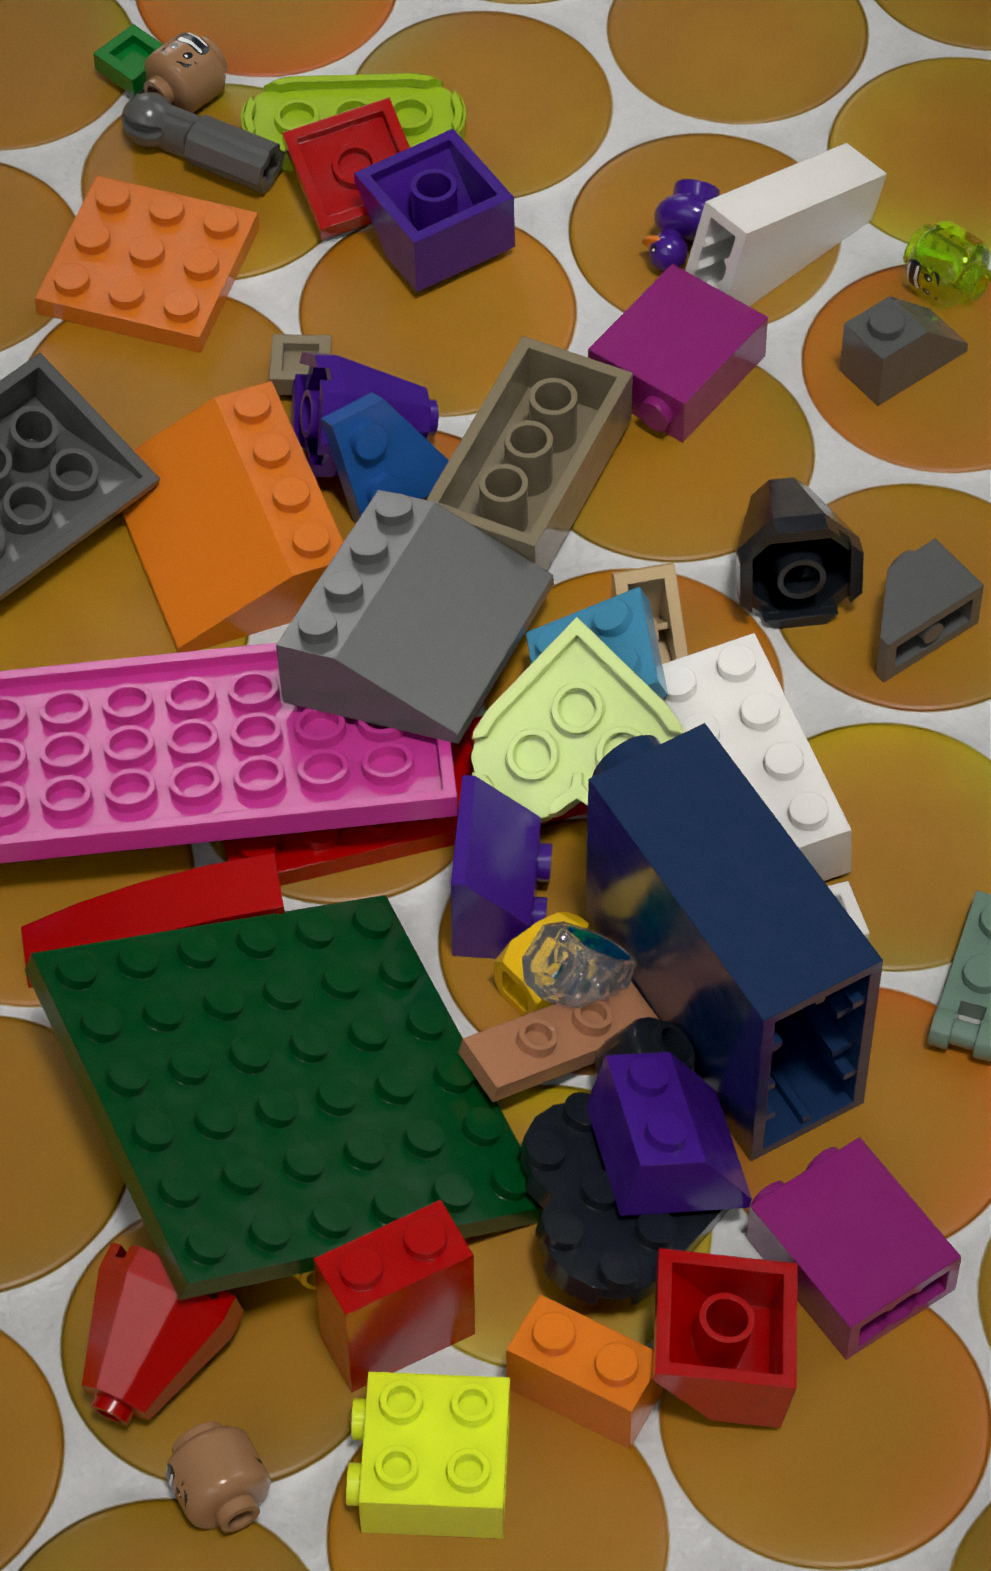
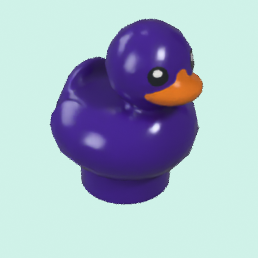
(678, 222)

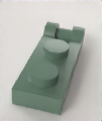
(968, 987)

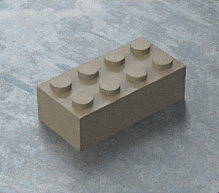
(537, 448)

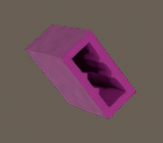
(684, 350)
(858, 1244)

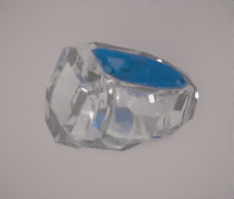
(576, 965)

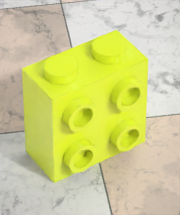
(431, 1455)

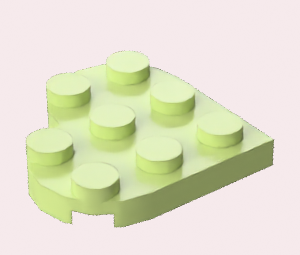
(562, 720)

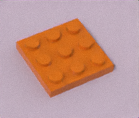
(147, 263)

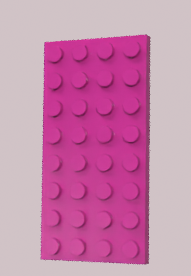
(194, 756)

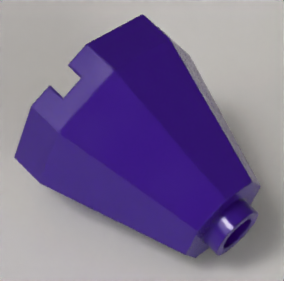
(338, 382)

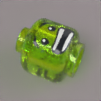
(947, 263)

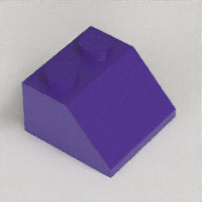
(437, 209)
(495, 871)
(664, 1137)

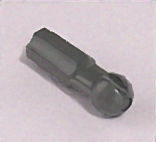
(203, 140)

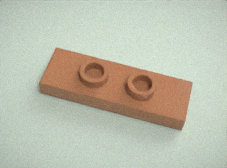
(547, 1042)

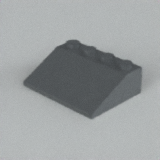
(58, 471)
(410, 621)

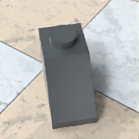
(896, 347)
(924, 606)

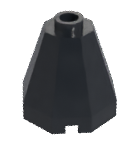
(795, 557)

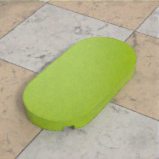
(295, 101)

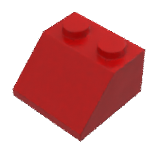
(727, 1335)

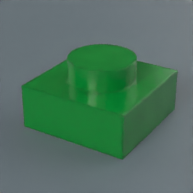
(124, 58)

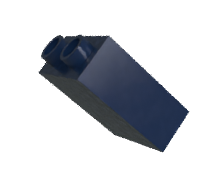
(731, 935)

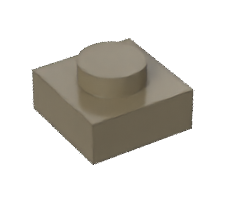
(286, 354)

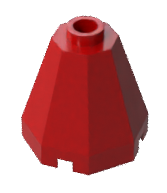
(146, 1338)

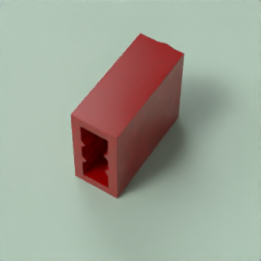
(396, 1294)

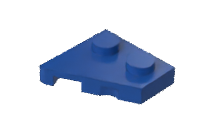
(379, 452)

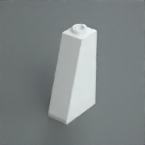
(783, 222)

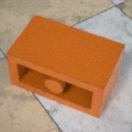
(583, 1371)

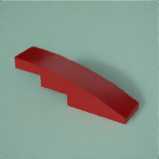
(163, 904)

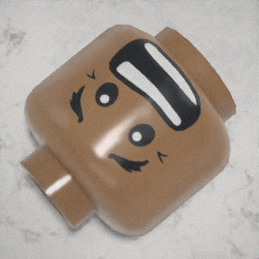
(186, 71)
(217, 1476)

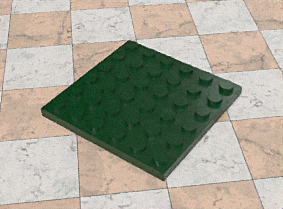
(279, 1088)

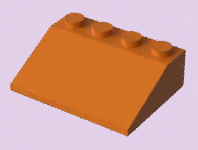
(233, 523)

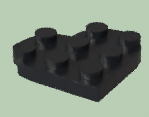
(580, 1231)

